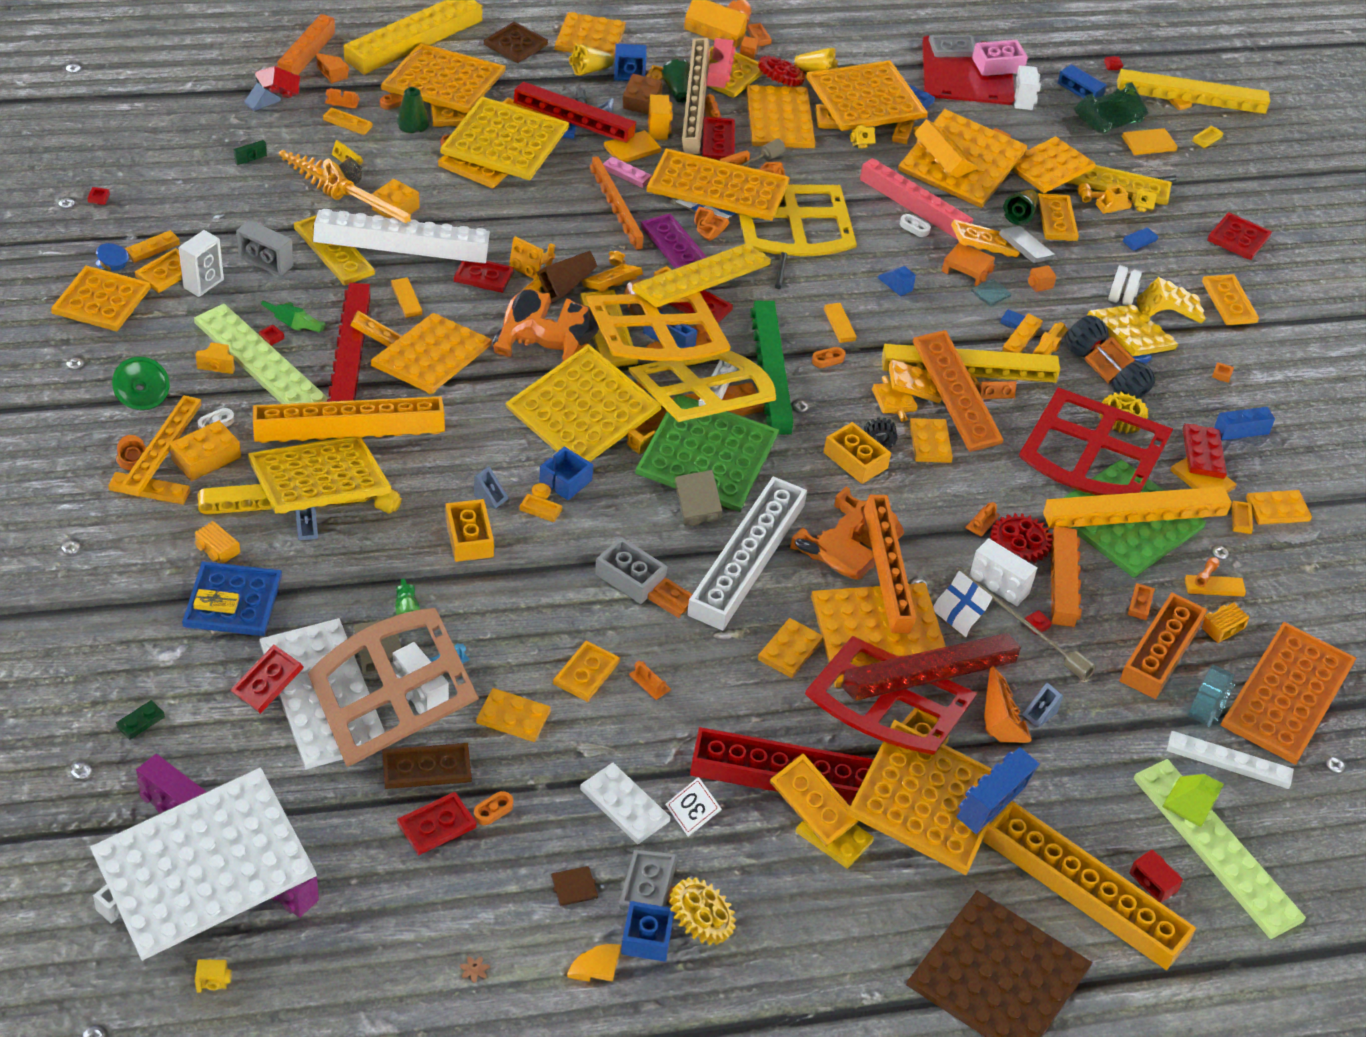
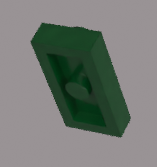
(140, 719)

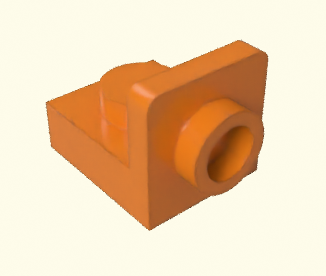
(773, 167)

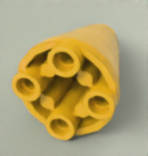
(589, 60)
(817, 60)

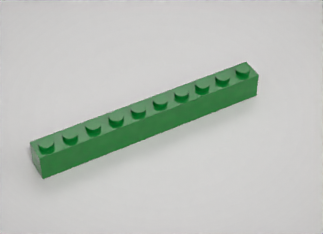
(772, 362)

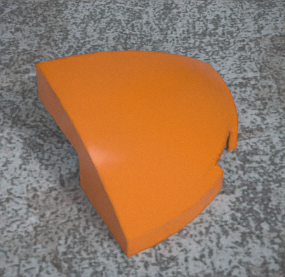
(708, 224)

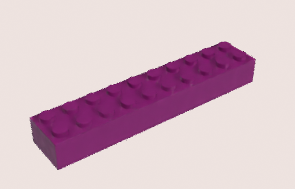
(168, 787)

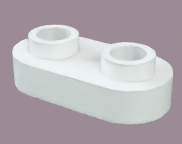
(915, 225)
(225, 415)

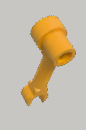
(1086, 193)

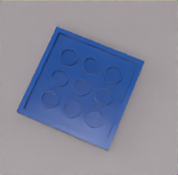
(256, 593)

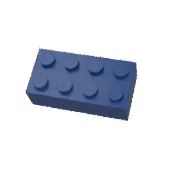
(997, 789)

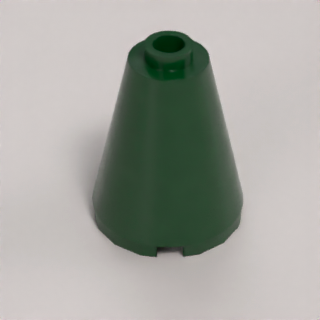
(676, 77)
(412, 112)
(1020, 207)

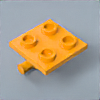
(528, 258)

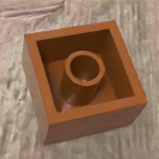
(638, 91)

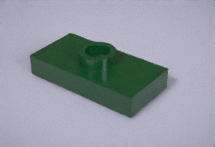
(250, 152)

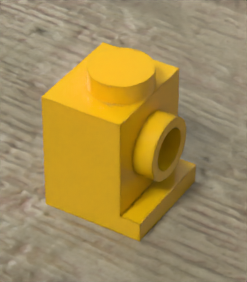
(212, 975)

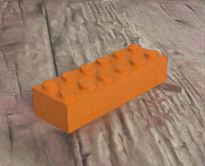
(1163, 645)

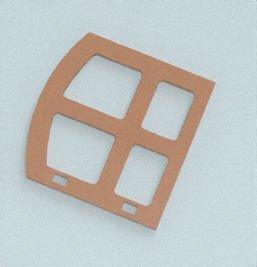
(394, 688)

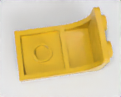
(1165, 295)

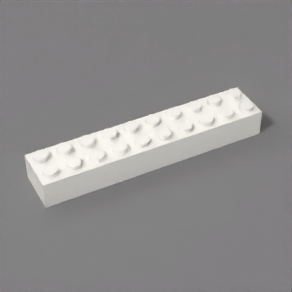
(395, 236)
(746, 553)

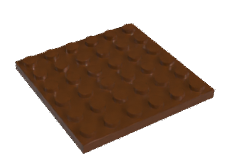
(999, 972)

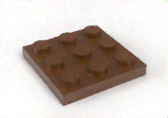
(515, 42)

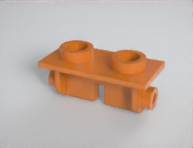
(348, 99)
(711, 108)
(997, 389)
(984, 519)
(649, 680)

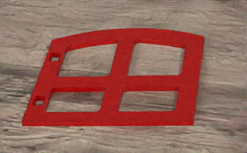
(1096, 440)
(869, 723)

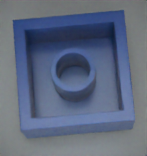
(629, 60)
(647, 931)

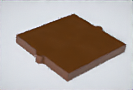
(574, 886)

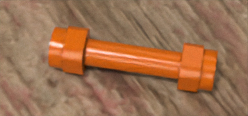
(1203, 577)

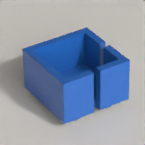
(566, 473)

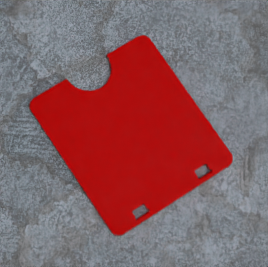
(963, 79)

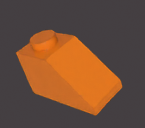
(332, 67)

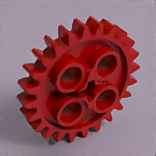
(781, 71)
(1022, 537)

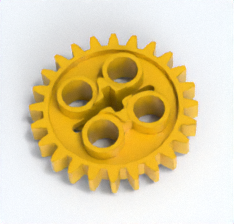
(702, 911)

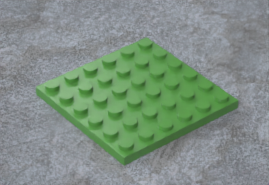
(715, 442)
(1135, 544)

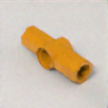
(1051, 340)

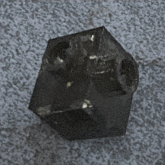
(351, 170)

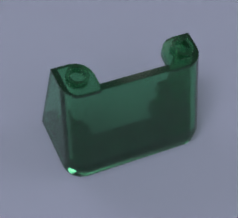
(1113, 109)

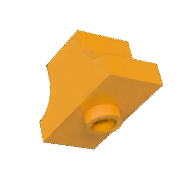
(1114, 200)
(216, 359)

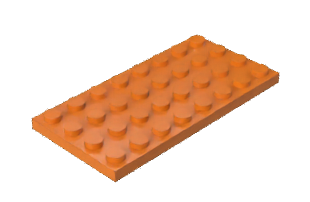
(1288, 692)

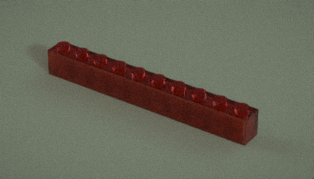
(930, 666)

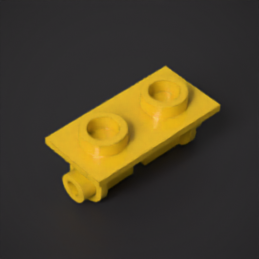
(342, 153)

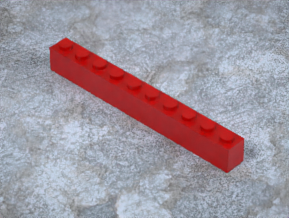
(349, 345)

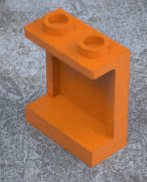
(969, 261)

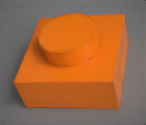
(1222, 372)

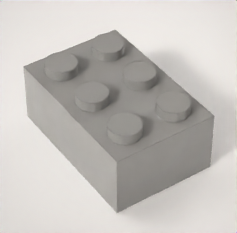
(265, 248)
(630, 569)

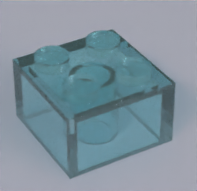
(1212, 696)

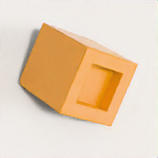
(638, 441)

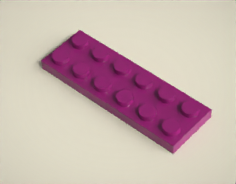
(672, 240)

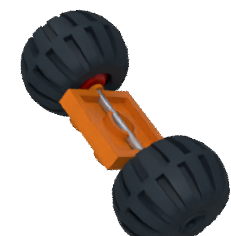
(1109, 358)

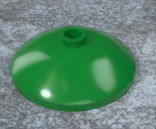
(144, 373)

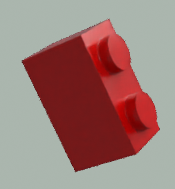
(1156, 876)

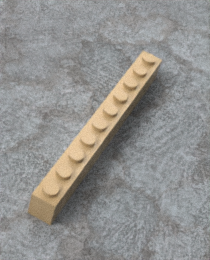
(696, 96)

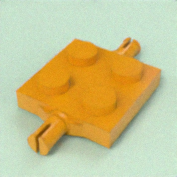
(893, 400)

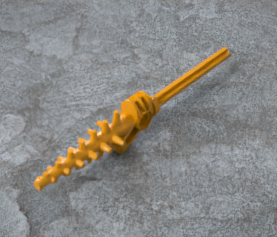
(337, 185)

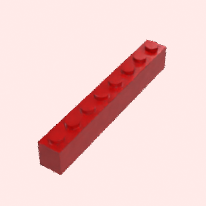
(574, 112)

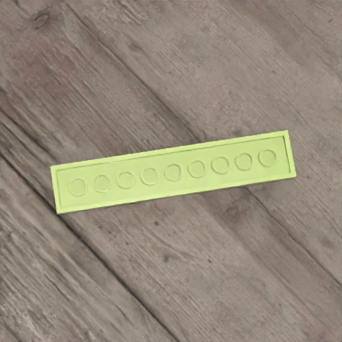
(258, 357)
(1225, 857)

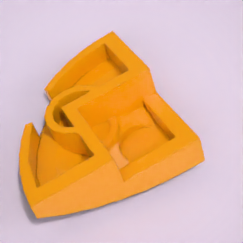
(596, 963)

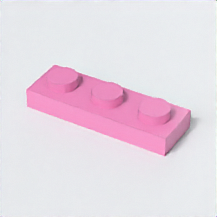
(627, 172)

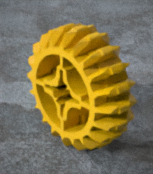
(1128, 404)

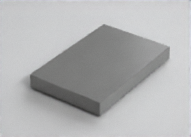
(952, 45)
(1026, 244)
(649, 878)

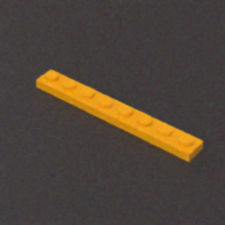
(159, 446)

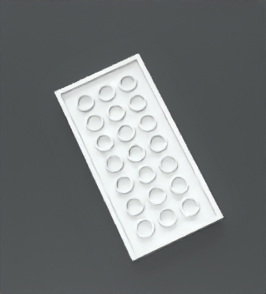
(300, 700)

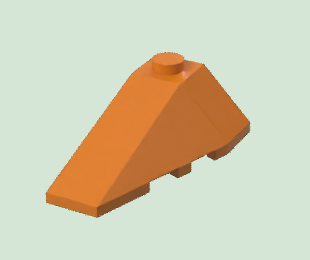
(1002, 712)

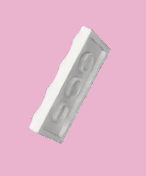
(625, 803)

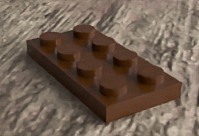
(426, 765)

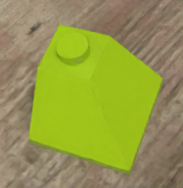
(1193, 797)

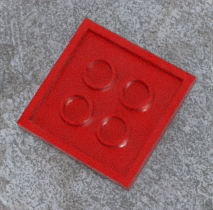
(1239, 236)

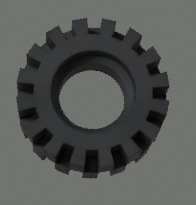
(882, 426)

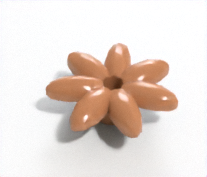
(474, 969)

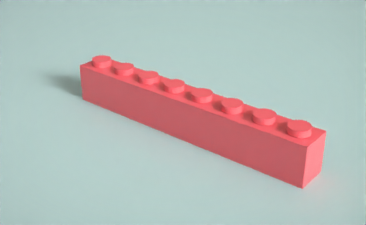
(912, 196)

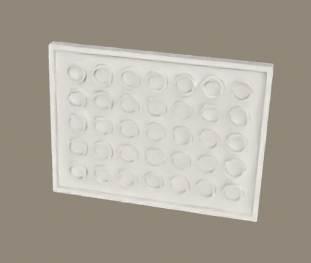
(202, 863)

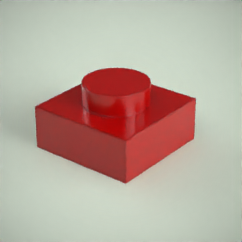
(1113, 63)
(98, 195)
(271, 335)
(1039, 621)

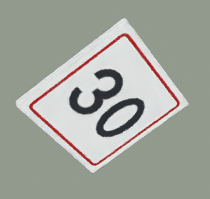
(693, 806)

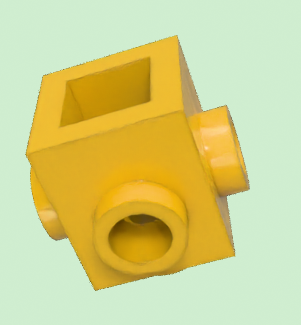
(863, 136)
(1149, 198)

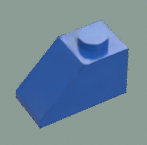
(900, 280)

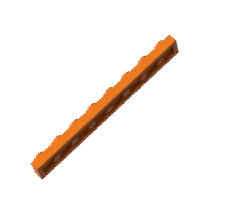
(618, 205)

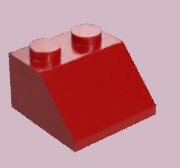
(279, 81)

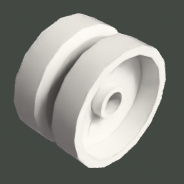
(1126, 286)

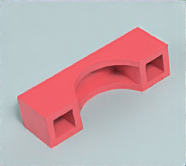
(720, 72)

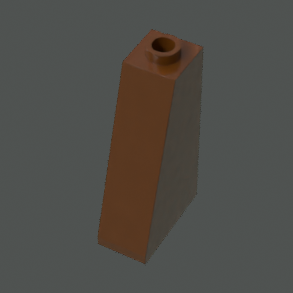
(566, 274)

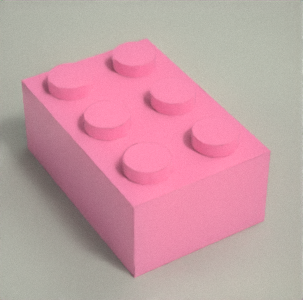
(999, 57)

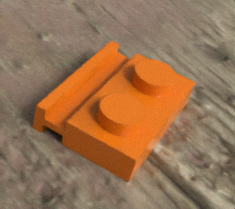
(670, 597)

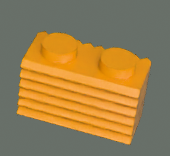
(216, 543)
(1225, 622)

